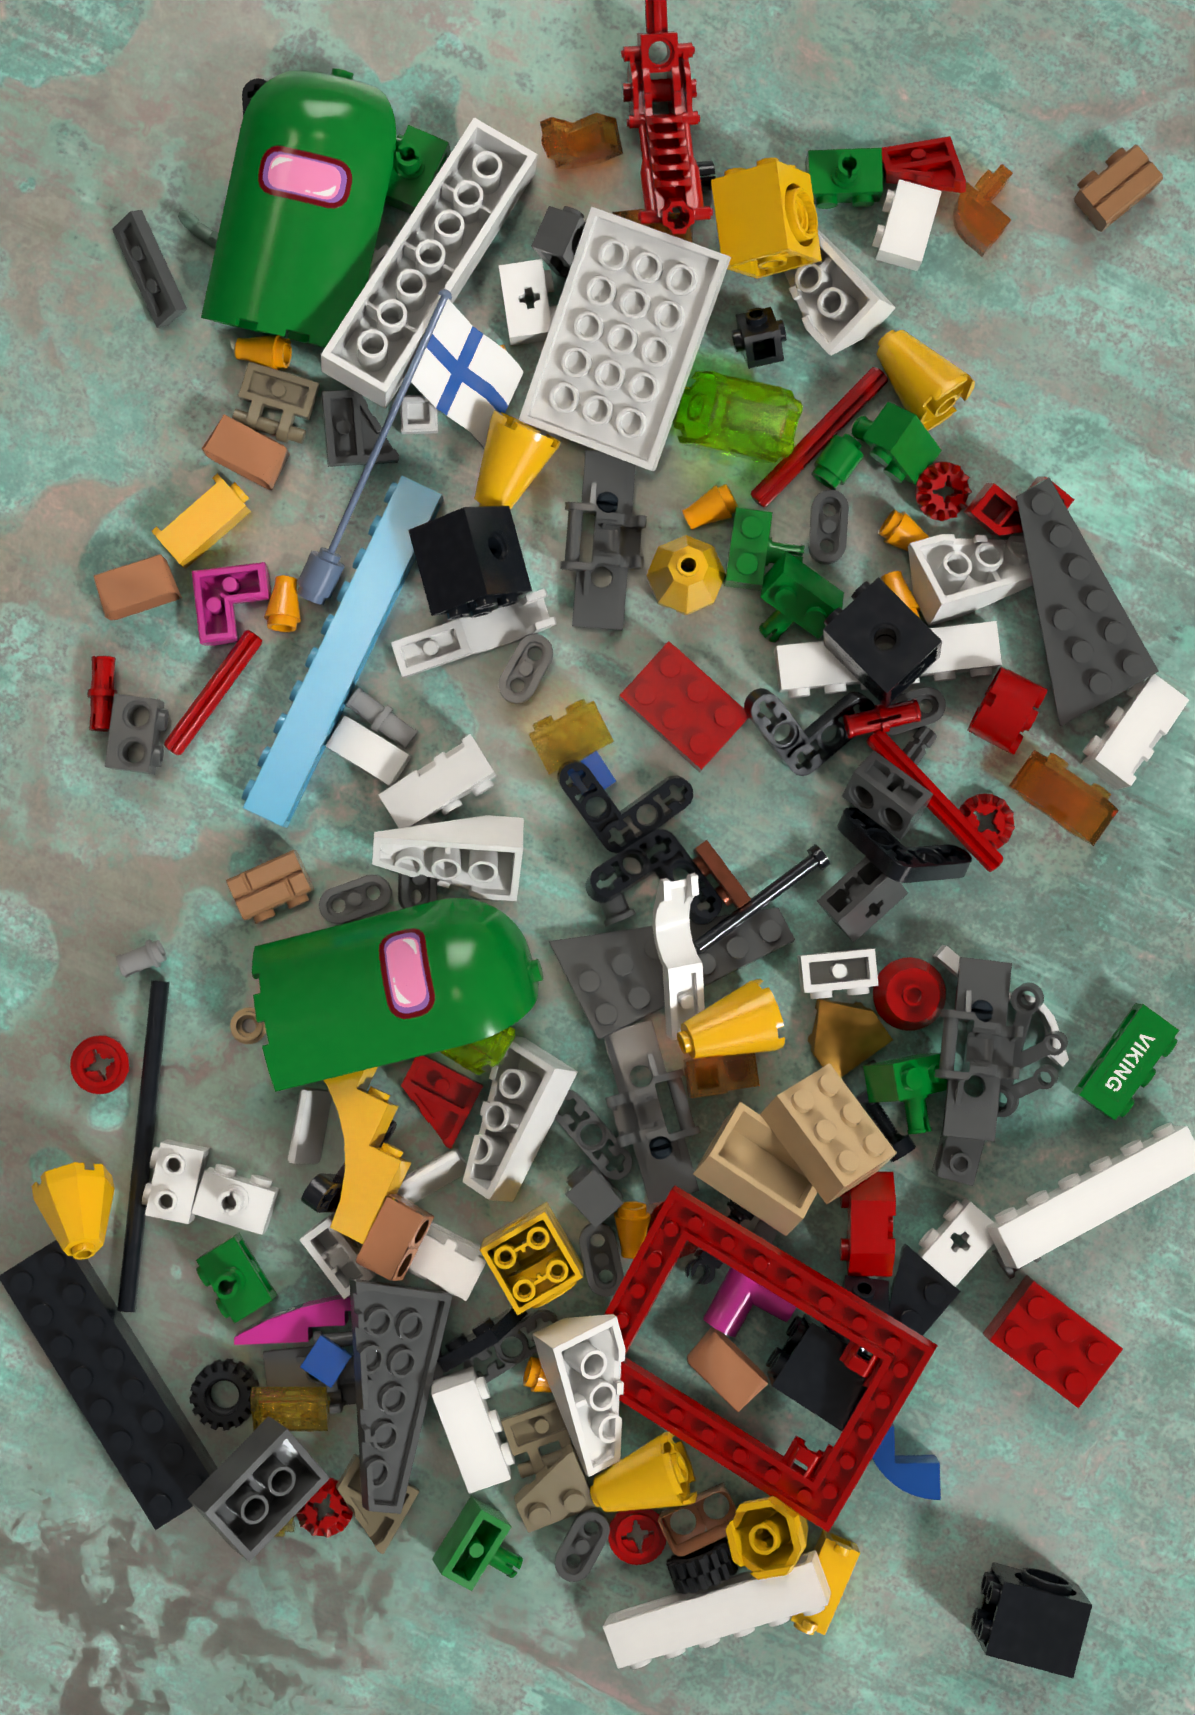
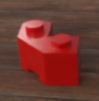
(999, 511)
(869, 1239)

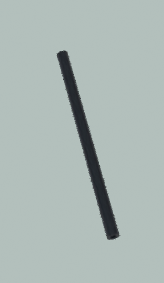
(143, 1145)

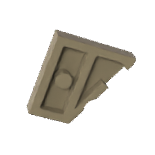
(555, 1493)
(378, 1525)

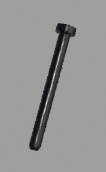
(815, 859)

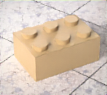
(828, 1133)
(756, 1171)

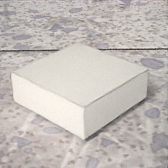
(418, 415)

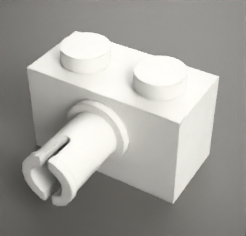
(236, 1199)

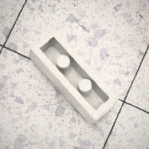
(472, 1429)

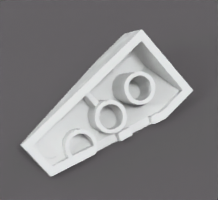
(837, 299)
(965, 574)
(467, 852)
(584, 1375)

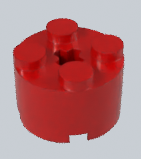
(1007, 710)

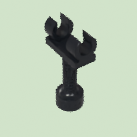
(901, 1143)
(708, 1261)

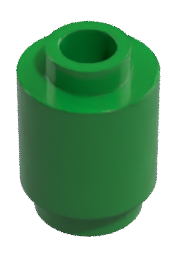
(837, 461)

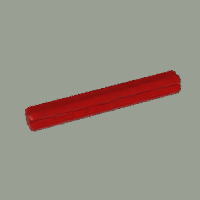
(213, 692)

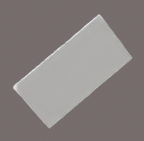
(309, 1126)
(433, 1176)

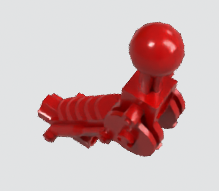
(668, 164)

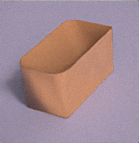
(246, 452)
(136, 587)
(394, 1238)
(727, 1369)
(698, 1538)

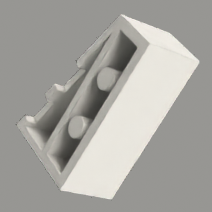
(1133, 731)
(439, 785)
(448, 1261)

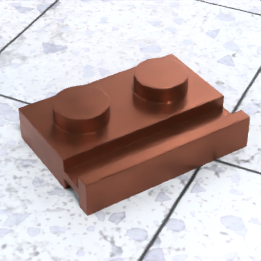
(729, 888)

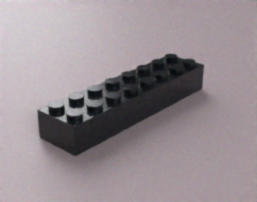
(111, 1380)

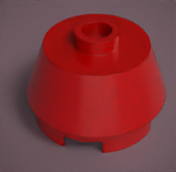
(909, 994)

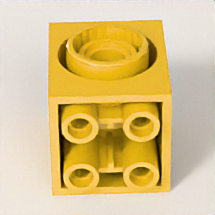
(766, 218)
(532, 1259)

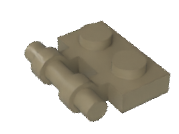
(279, 392)
(533, 1429)

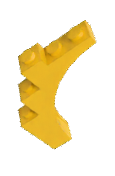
(369, 1169)

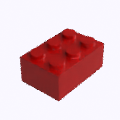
(684, 706)
(1052, 1341)

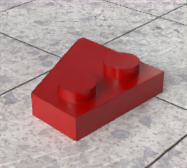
(925, 163)
(441, 1095)

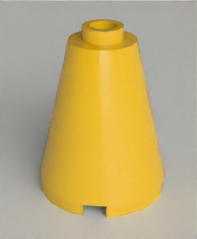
(922, 378)
(511, 460)
(734, 1025)
(647, 1478)

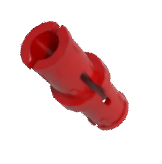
(101, 692)
(859, 723)

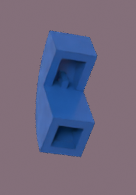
(911, 1473)

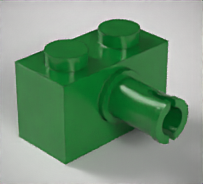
(414, 167)
(845, 176)
(898, 442)
(753, 549)
(798, 597)
(907, 1081)
(235, 1278)
(475, 1544)

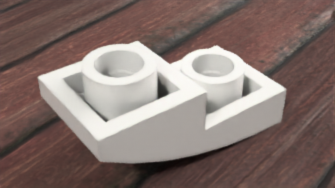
(368, 751)

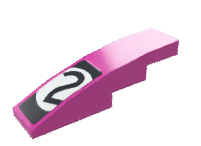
(296, 1323)

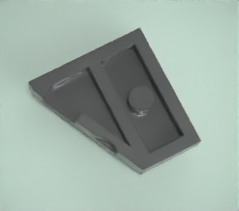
(352, 430)

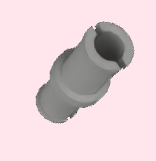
(381, 718)

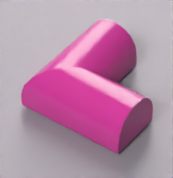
(218, 591)
(736, 1299)

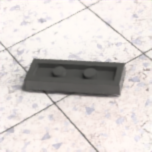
(149, 268)

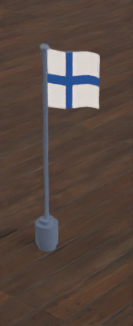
(462, 378)

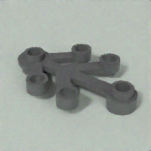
(1030, 1055)

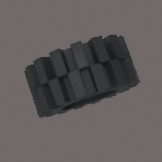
(203, 1402)
(702, 1567)

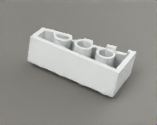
(516, 1118)

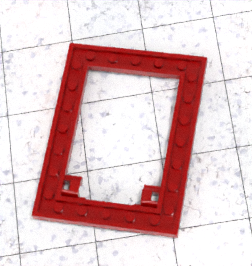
(890, 1374)

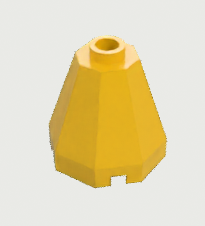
(680, 589)
(76, 1206)
(767, 1537)

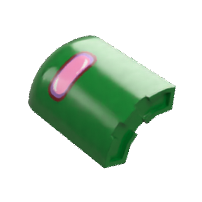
(302, 206)
(390, 988)

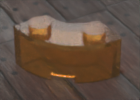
(1064, 796)

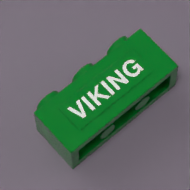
(1127, 1062)

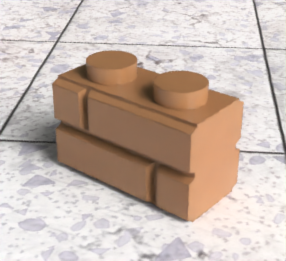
(1118, 187)
(270, 886)

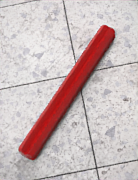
(819, 436)
(939, 803)

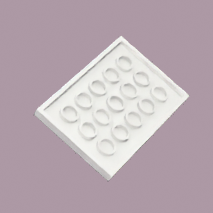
(624, 338)

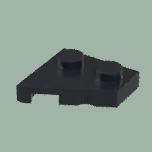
(919, 1292)
(484, 1336)

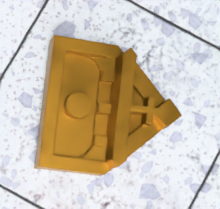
(845, 1034)

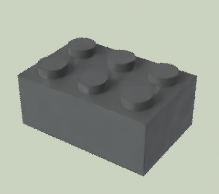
(259, 1488)

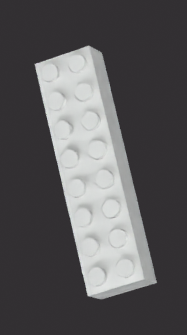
(429, 254)

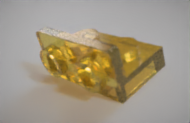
(570, 736)
(292, 1407)

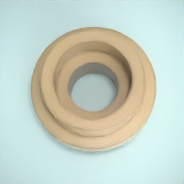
(237, 1026)

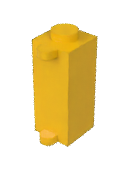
(204, 522)
(838, 1561)

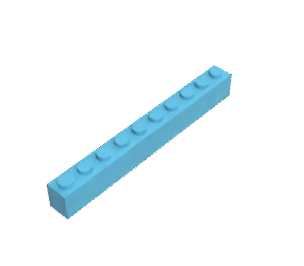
(342, 654)

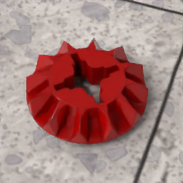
(934, 478)
(1002, 820)
(85, 1055)
(330, 1523)
(626, 1548)

